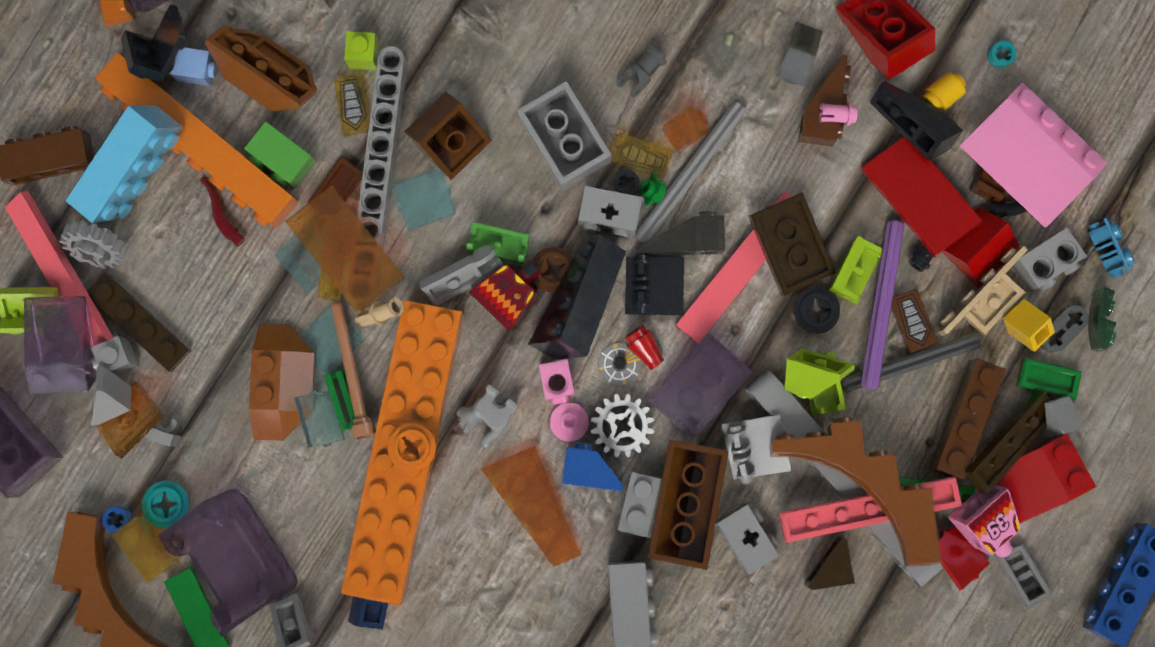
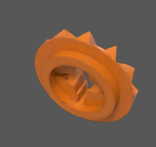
(397, 447)

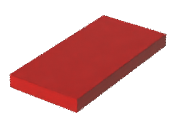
(921, 196)

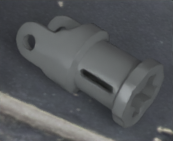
(642, 70)

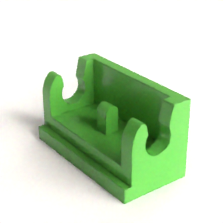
(508, 244)

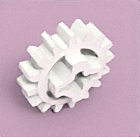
(610, 417)

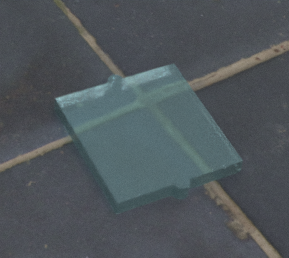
(423, 200)
(300, 264)
(324, 342)
(318, 419)

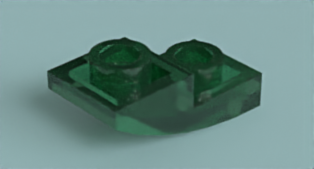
(1100, 329)

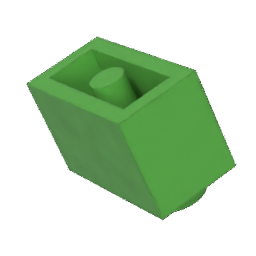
(279, 155)

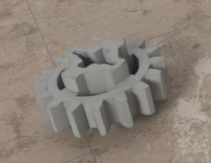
(93, 244)

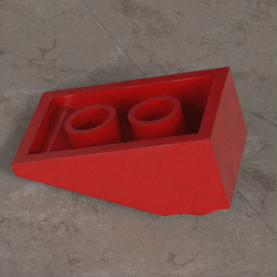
(888, 33)
(1046, 477)

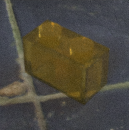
(145, 550)

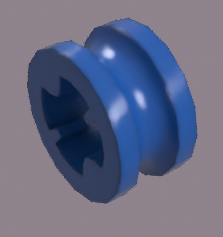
(106, 518)

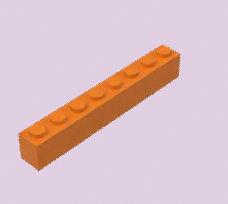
(202, 145)

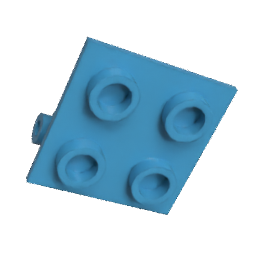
(1124, 258)

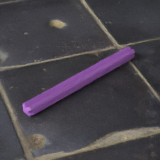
(882, 305)

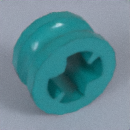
(1002, 63)

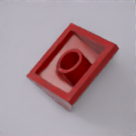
(982, 247)

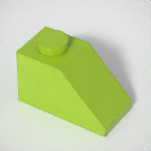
(812, 373)

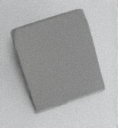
(1062, 416)

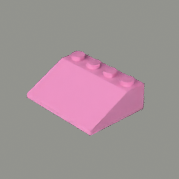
(1033, 154)

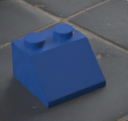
(588, 469)

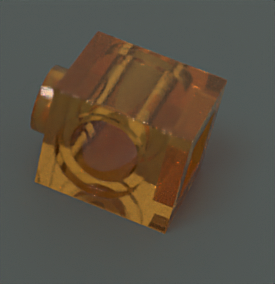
(685, 128)

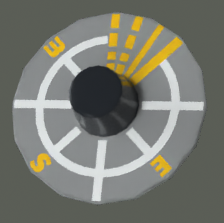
(619, 364)

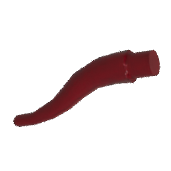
(223, 224)

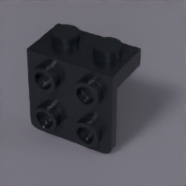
(155, 56)

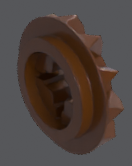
(556, 256)

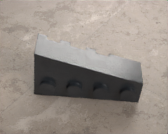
(579, 300)

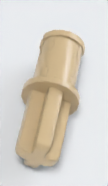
(380, 312)

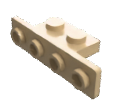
(991, 300)

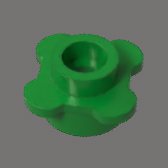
(653, 189)

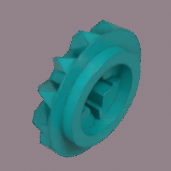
(156, 494)

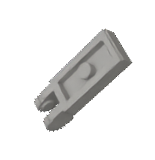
(461, 275)

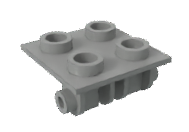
(749, 447)

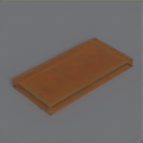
(345, 249)

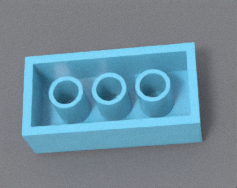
(124, 164)

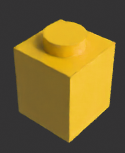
(1028, 325)

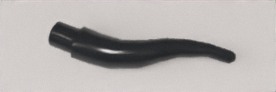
(1007, 209)

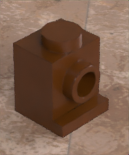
(988, 188)

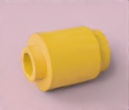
(945, 91)

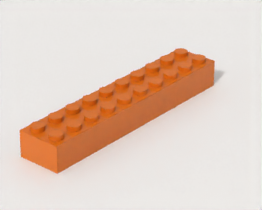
(392, 497)

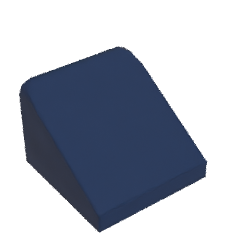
(367, 613)

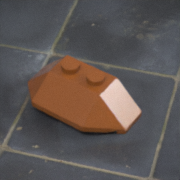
(261, 68)
(279, 372)

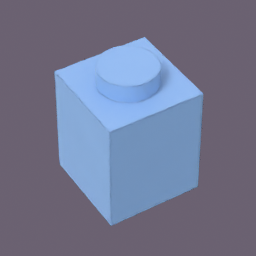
(194, 67)

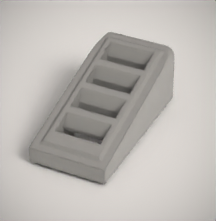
(1020, 592)

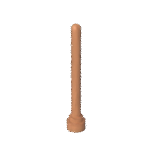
(362, 424)

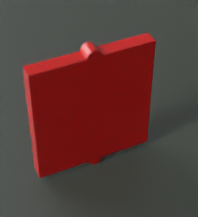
(960, 558)

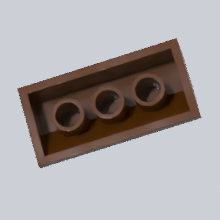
(688, 504)

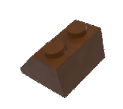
(448, 135)

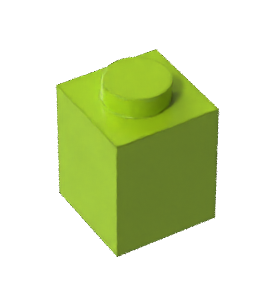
(361, 50)

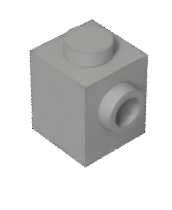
(114, 355)

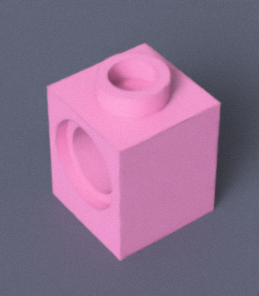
(551, 369)

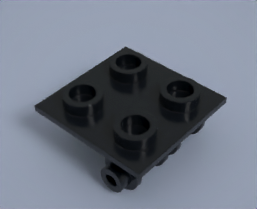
(654, 286)

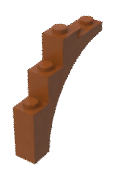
(907, 510)
(84, 567)

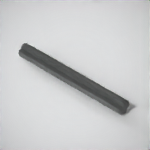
(917, 360)

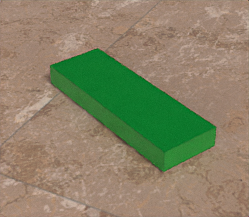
(194, 609)

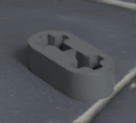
(1068, 333)

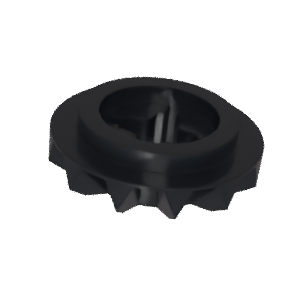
(826, 301)

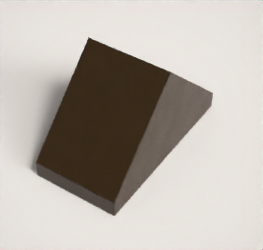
(833, 569)

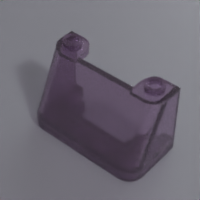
(233, 557)

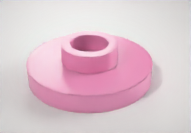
(569, 422)

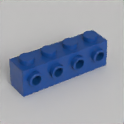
(1127, 588)

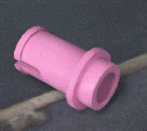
(838, 113)

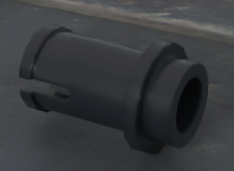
(920, 259)

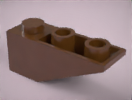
(829, 93)

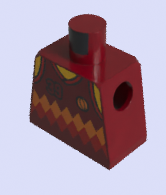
(508, 293)

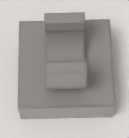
(165, 435)

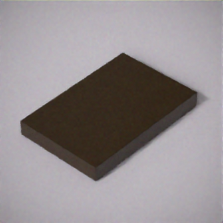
(791, 244)

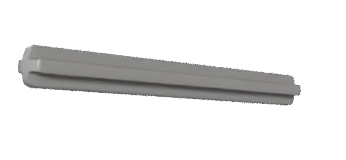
(690, 172)

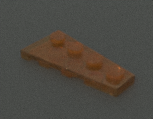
(530, 496)

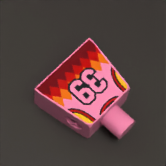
(988, 521)

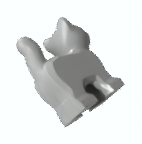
(493, 415)

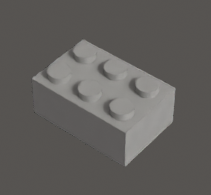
(564, 136)
(631, 604)

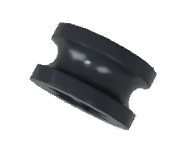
(629, 175)

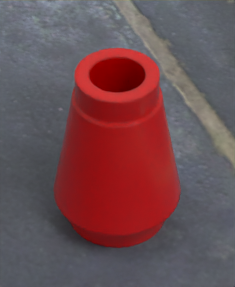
(644, 347)

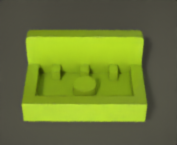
(13, 306)

